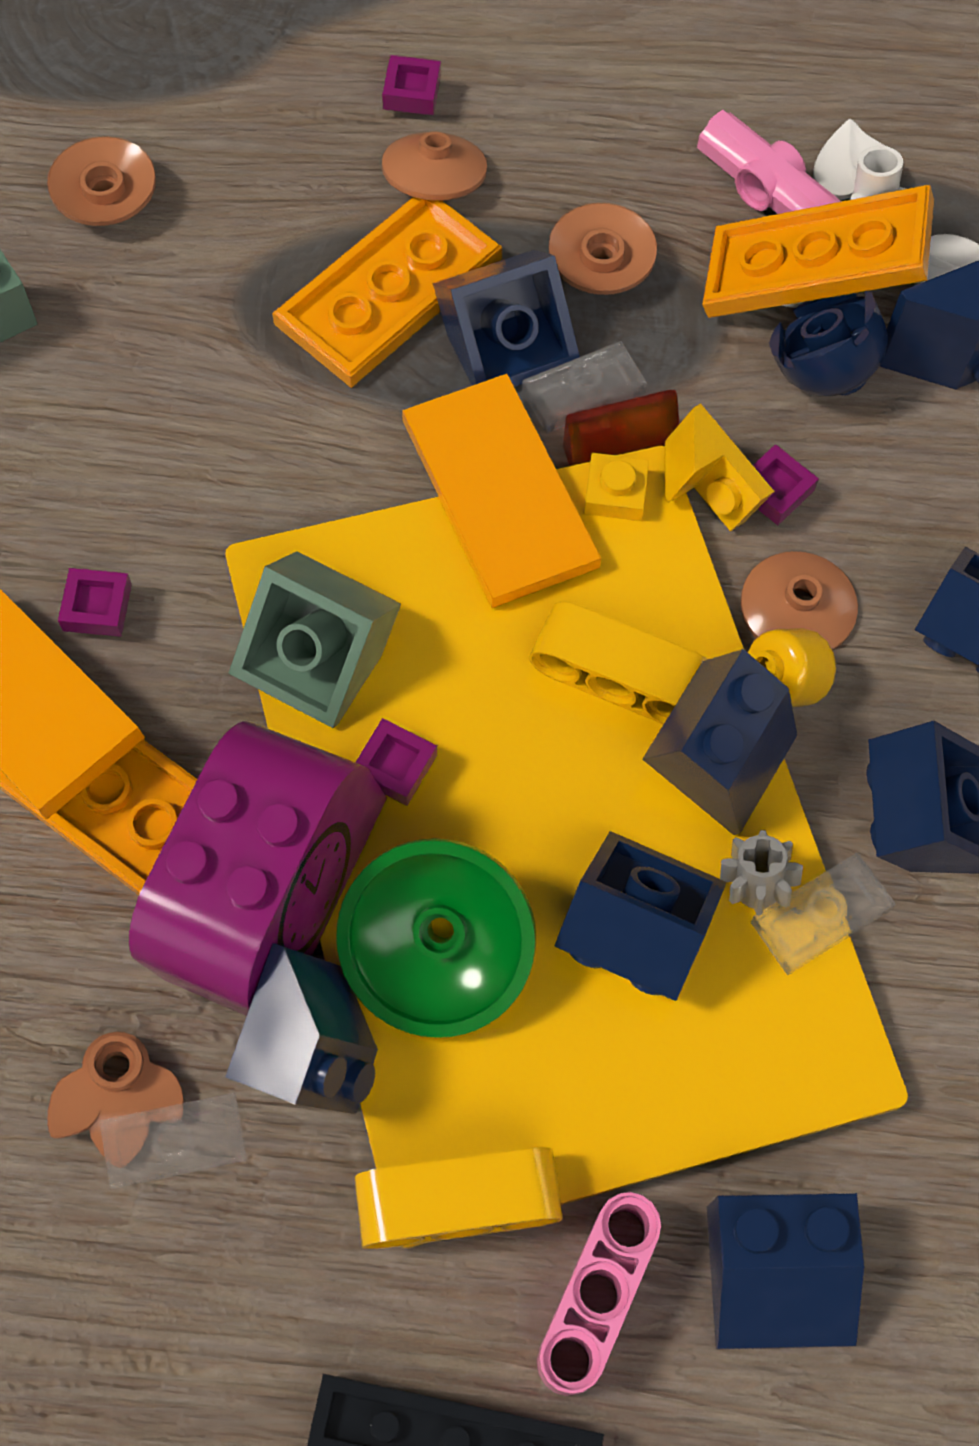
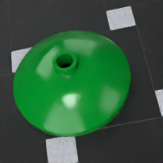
(427, 980)

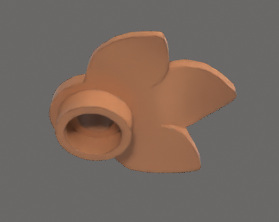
(92, 1095)

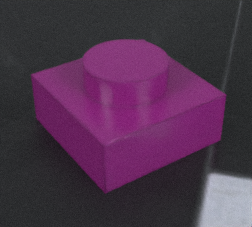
(411, 85)
(788, 480)
(95, 602)
(397, 760)

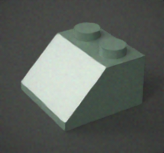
(312, 637)

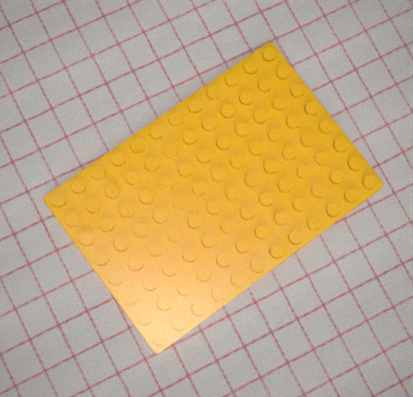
(538, 781)

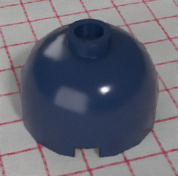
(831, 344)

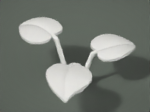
(861, 167)

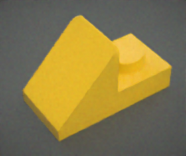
(708, 460)

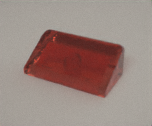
(621, 426)

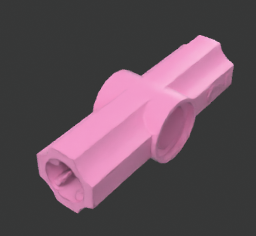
(762, 172)

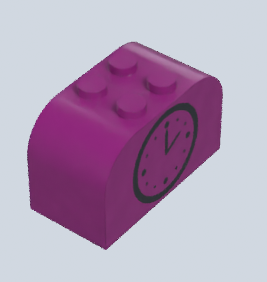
(252, 862)

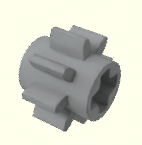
(755, 856)

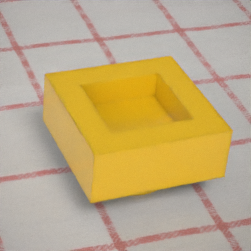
(616, 486)

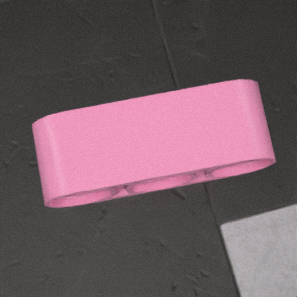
(621, 1266)

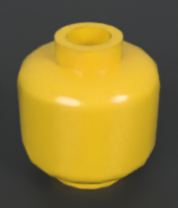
(799, 661)

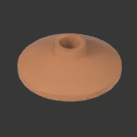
(434, 166)
(101, 181)
(606, 233)
(771, 604)

